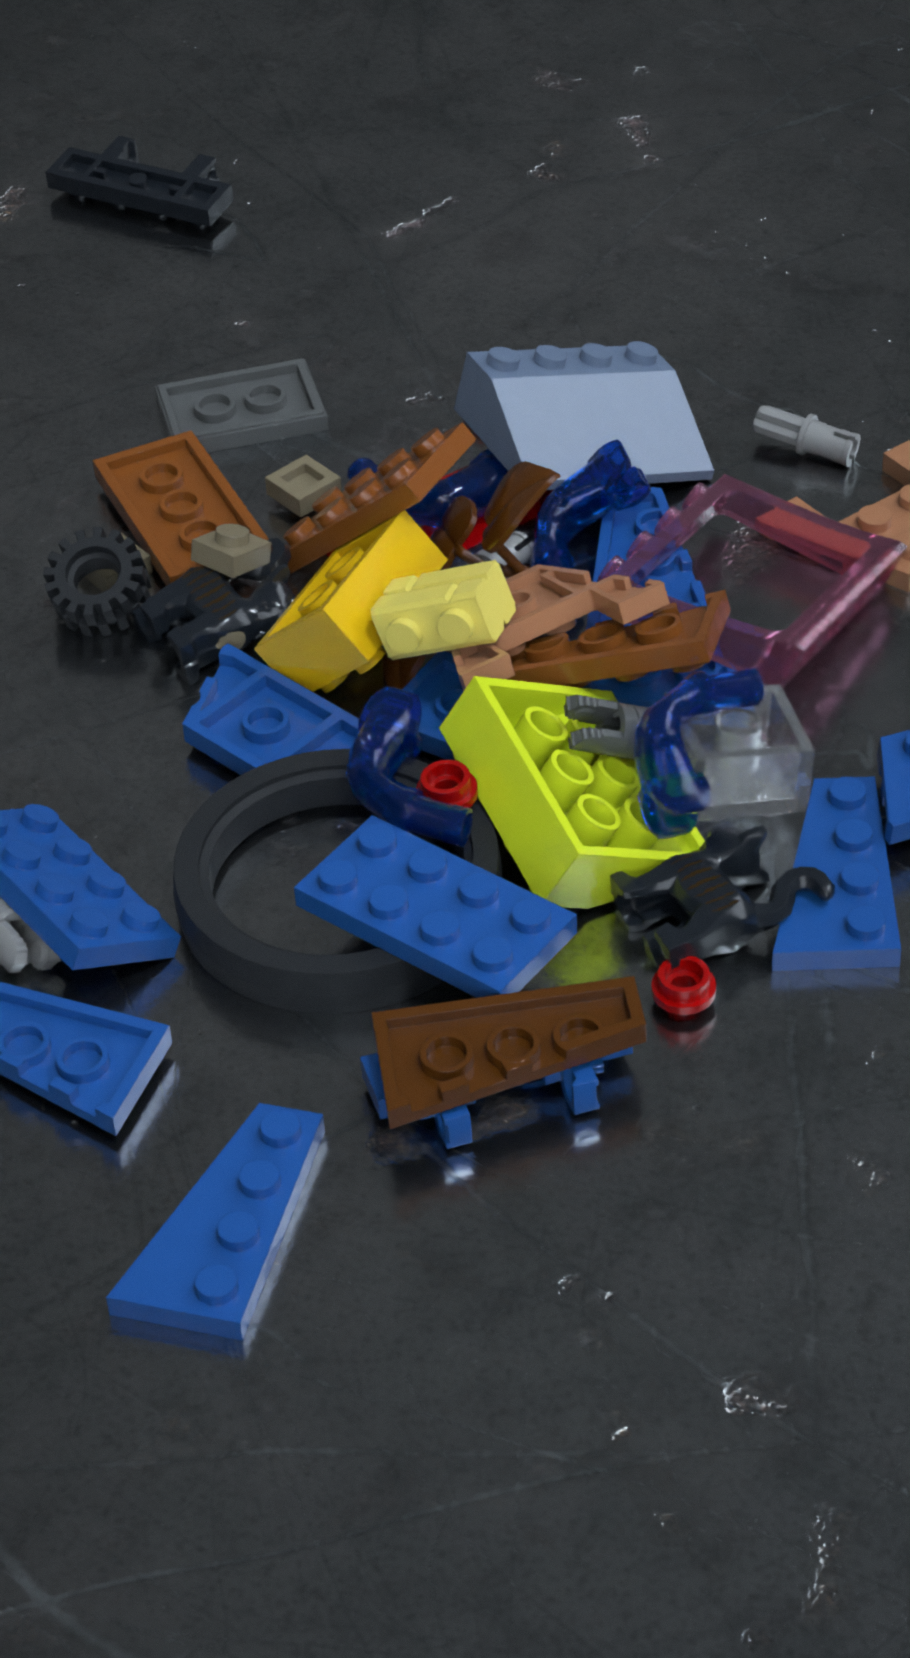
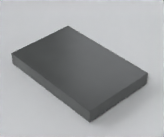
(244, 405)

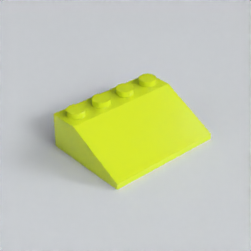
(558, 809)

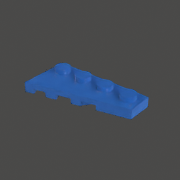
(79, 1053)

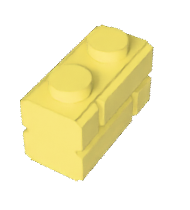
(443, 610)

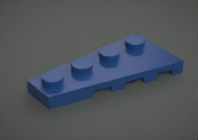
(847, 843)
(225, 1234)

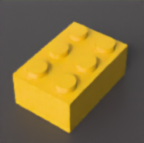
(330, 621)

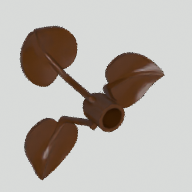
(504, 512)

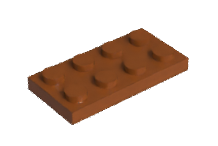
(169, 497)
(376, 497)

